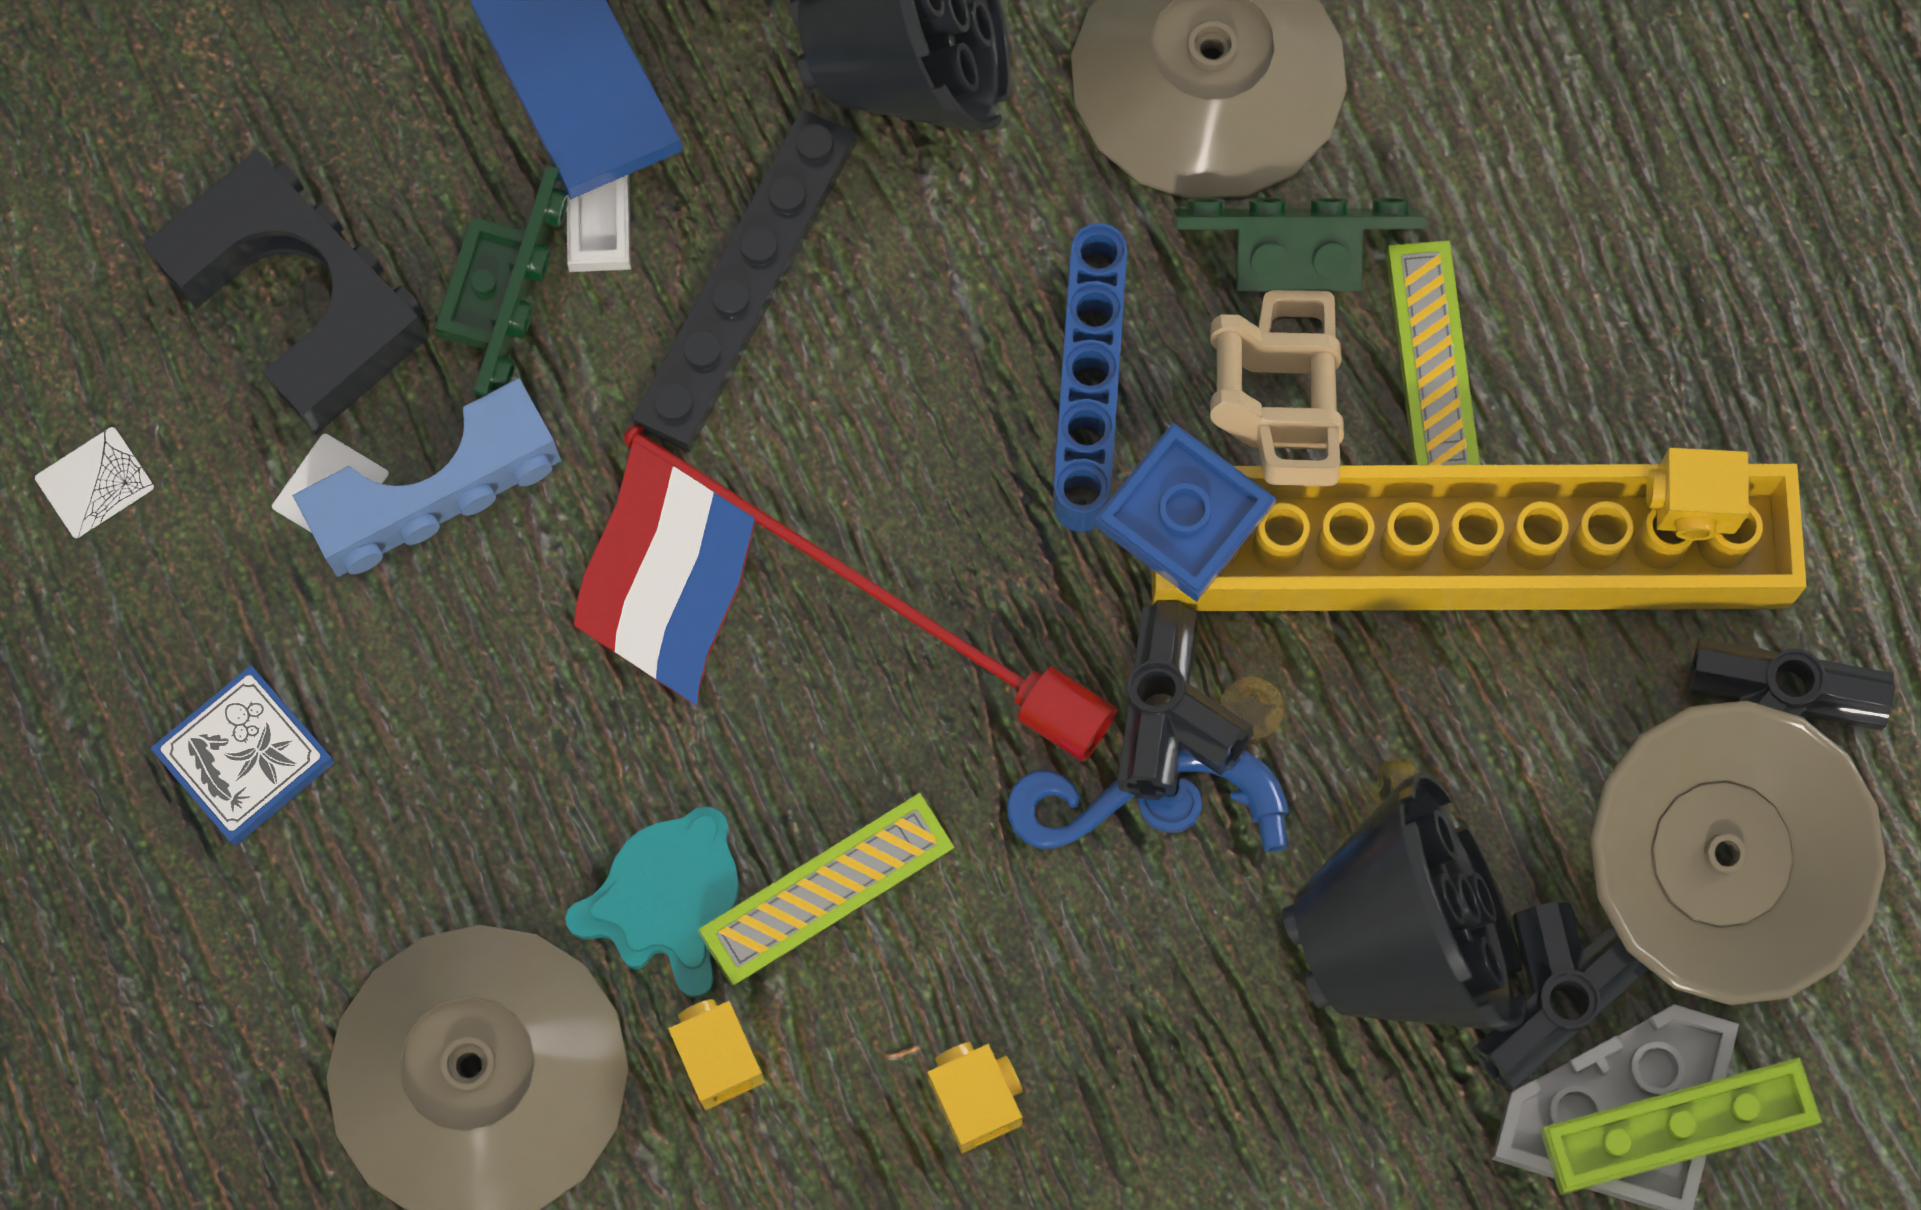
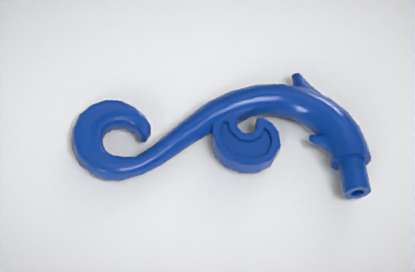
(1171, 814)

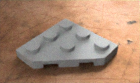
(1649, 1060)

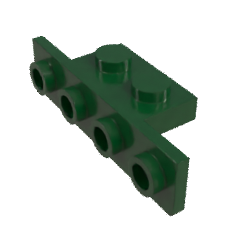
(1299, 246)
(493, 280)

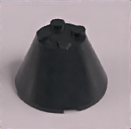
(908, 58)
(1409, 921)

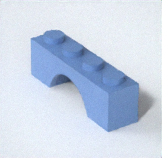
(363, 519)

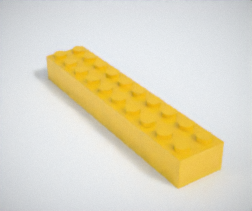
(1503, 544)

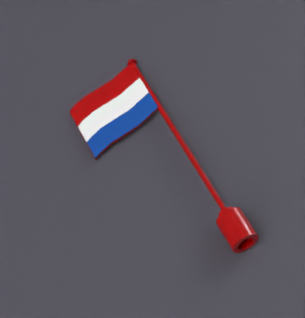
(678, 561)

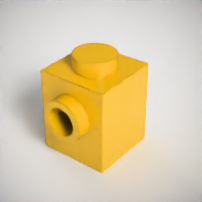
(1700, 492)
(976, 1094)

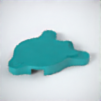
(661, 893)

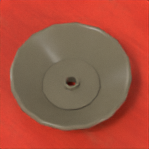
(1200, 121)
(1798, 840)
(530, 1115)

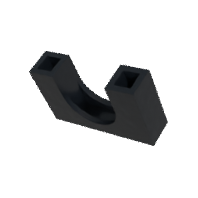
(262, 215)

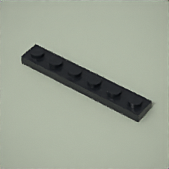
(745, 280)

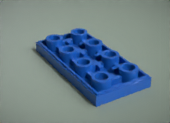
(579, 88)

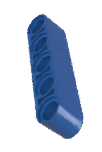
(1095, 349)

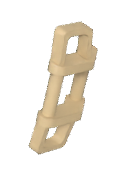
(1260, 351)

